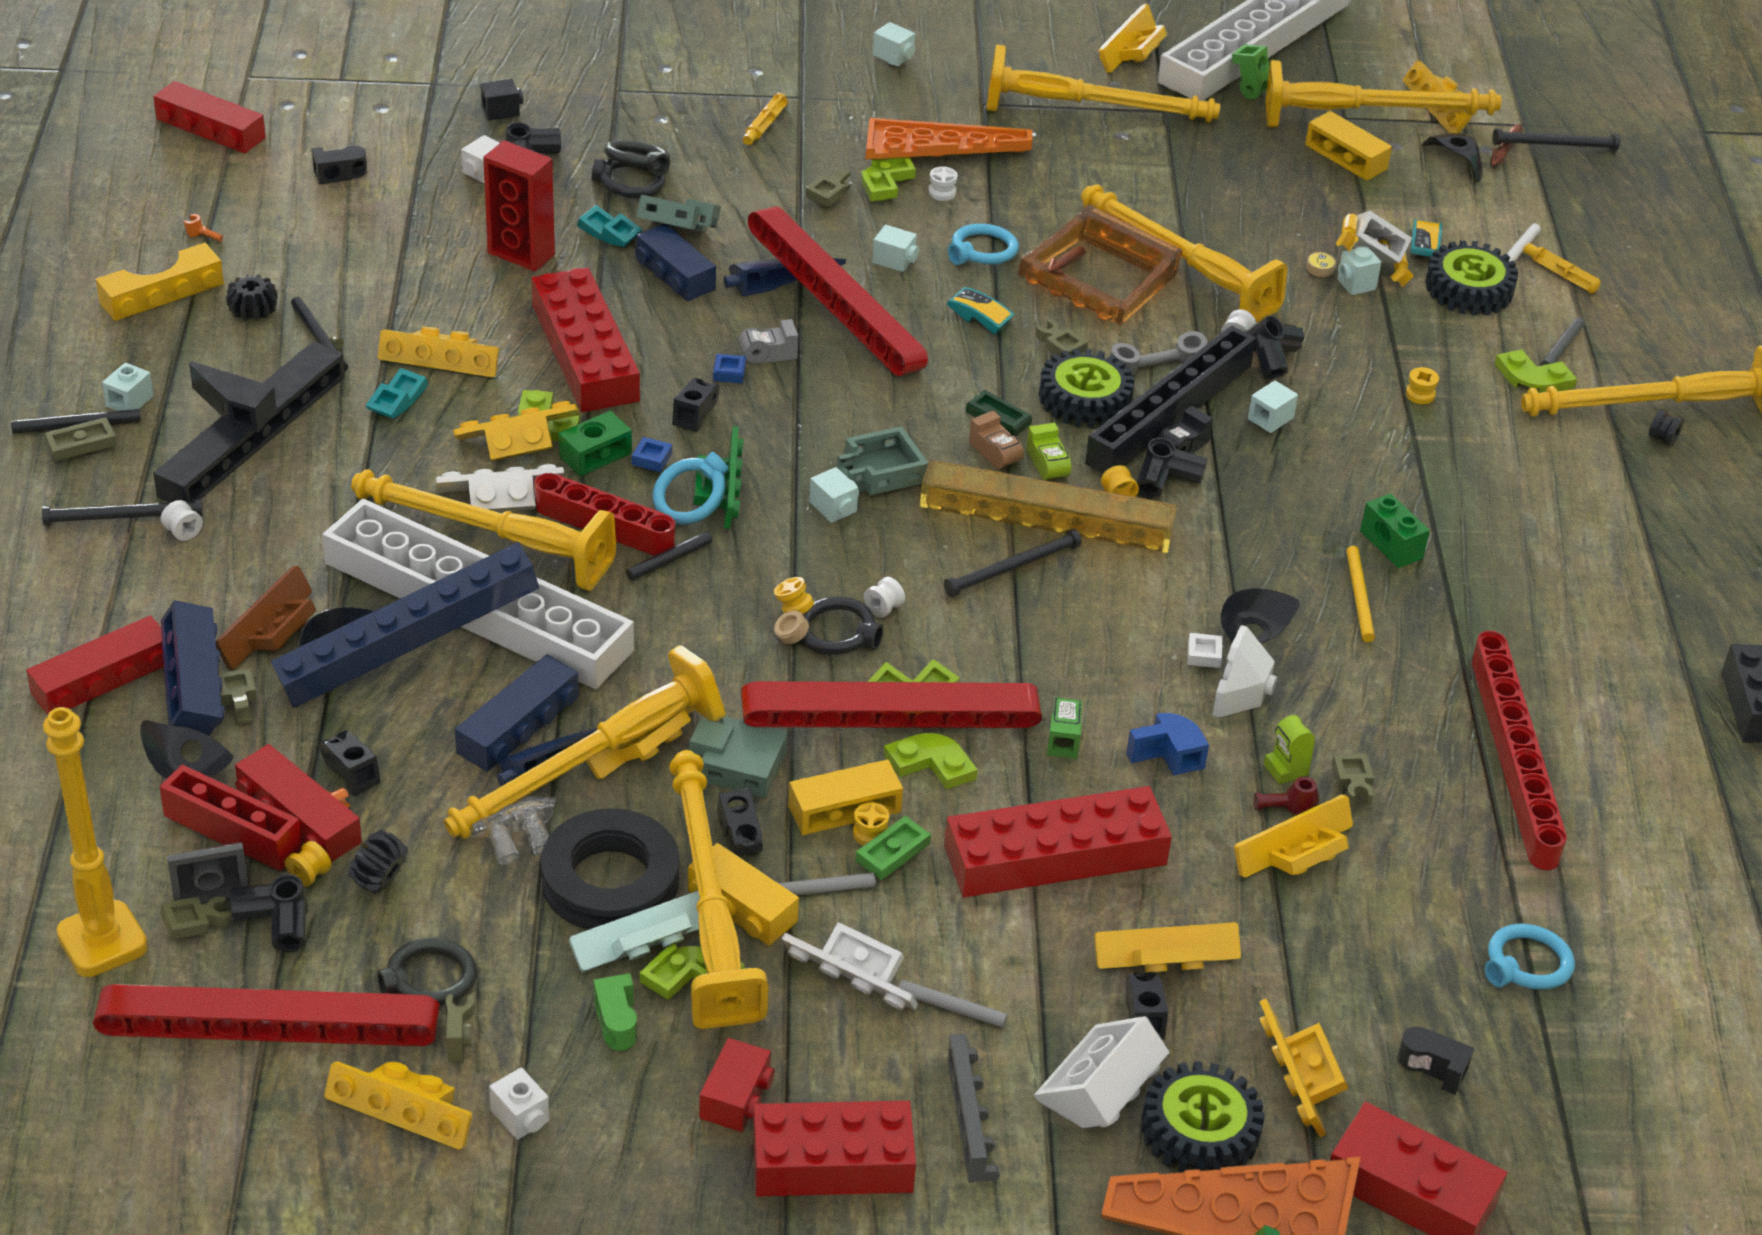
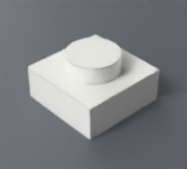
(1204, 650)

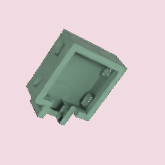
(678, 213)
(882, 465)
(739, 753)

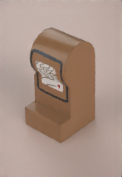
(994, 441)

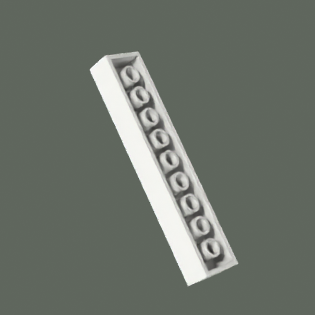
(1205, 60)
(551, 621)

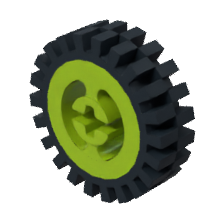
(1471, 278)
(1085, 387)
(1174, 1119)

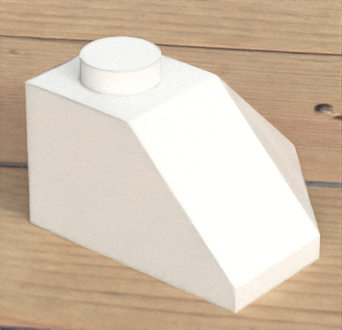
(1246, 676)

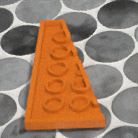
(916, 138)
(1237, 1199)

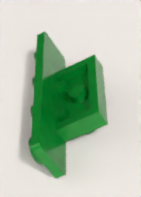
(704, 486)

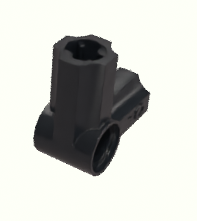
(535, 139)
(1271, 340)
(1165, 460)
(282, 901)

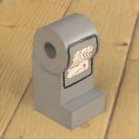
(770, 344)

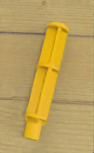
(765, 118)
(1563, 268)

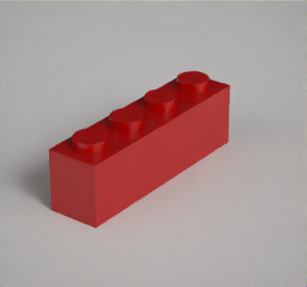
(209, 117)
(97, 666)
(283, 785)
(230, 816)

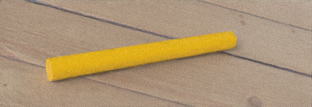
(1360, 594)

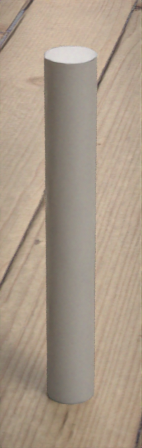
(831, 884)
(955, 1004)

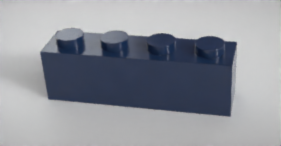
(191, 667)
(517, 712)

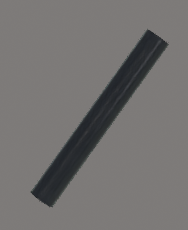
(669, 555)

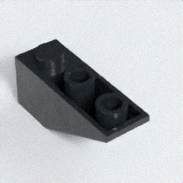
(234, 397)

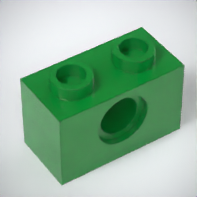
(595, 443)
(1394, 530)

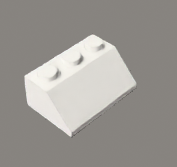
(1104, 1072)

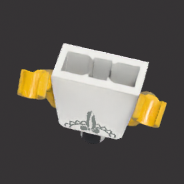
(1382, 238)

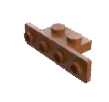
(269, 619)

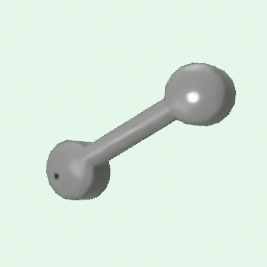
(1187, 345)

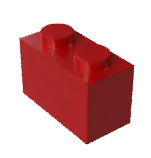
(736, 1085)

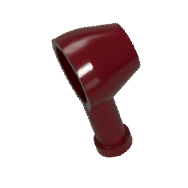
(1299, 797)

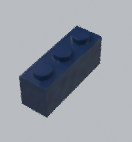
(676, 262)

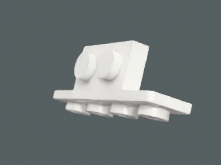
(497, 490)
(858, 958)

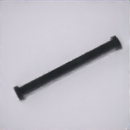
(1611, 142)
(111, 512)
(954, 586)

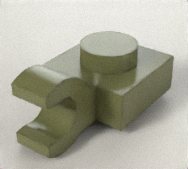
(829, 190)
(238, 690)
(458, 1031)

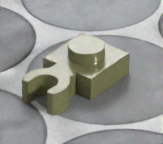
(1060, 340)
(1354, 773)
(191, 918)

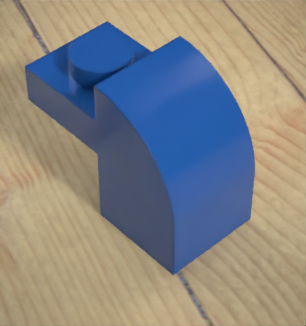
(1172, 738)

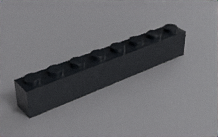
(1164, 403)
(226, 447)

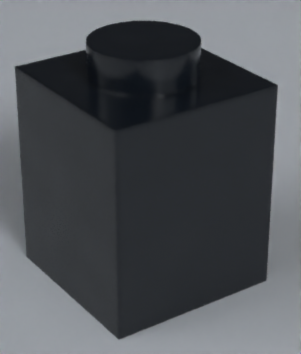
(501, 99)

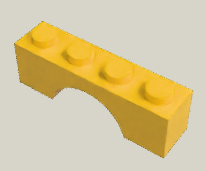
(129, 293)

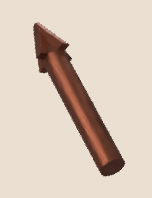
(1499, 153)
(1056, 265)

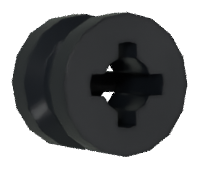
(1666, 427)

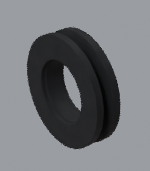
(608, 832)

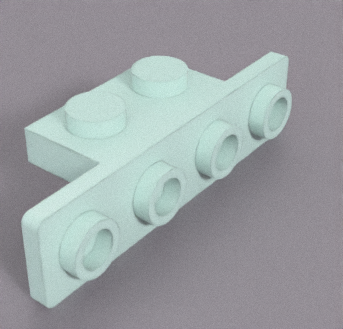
(636, 933)

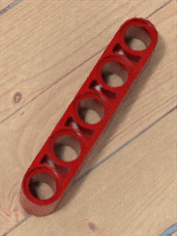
(578, 503)

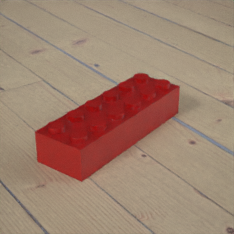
(585, 339)
(1056, 841)

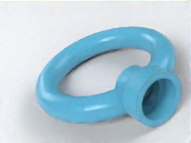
(960, 252)
(712, 467)
(1504, 969)

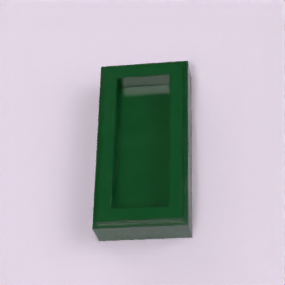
(1012, 418)

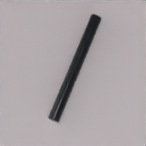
(313, 325)
(60, 422)

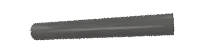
(1564, 341)

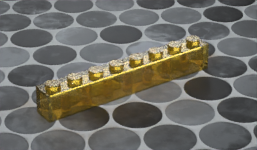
(1048, 505)

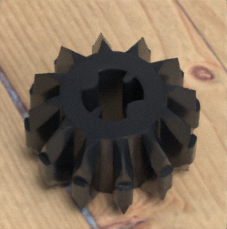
(251, 297)
(378, 861)

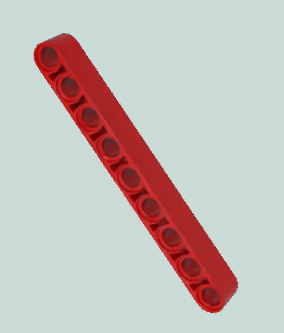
(838, 291)
(890, 704)
(1518, 751)
(266, 1015)

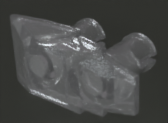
(525, 815)

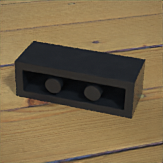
(1744, 687)

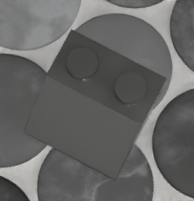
(207, 872)

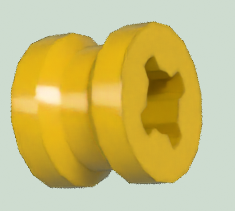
(1422, 385)
(1119, 481)
(793, 595)
(869, 822)
(308, 863)

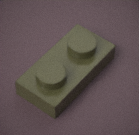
(80, 439)

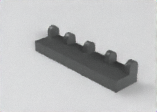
(968, 1112)

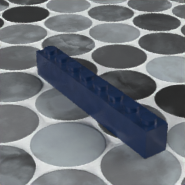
(405, 624)

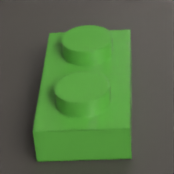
(893, 847)

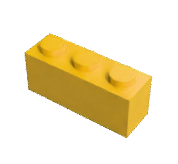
(1348, 145)
(832, 797)
(753, 898)

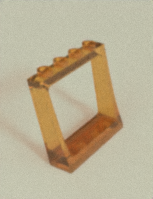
(1115, 238)

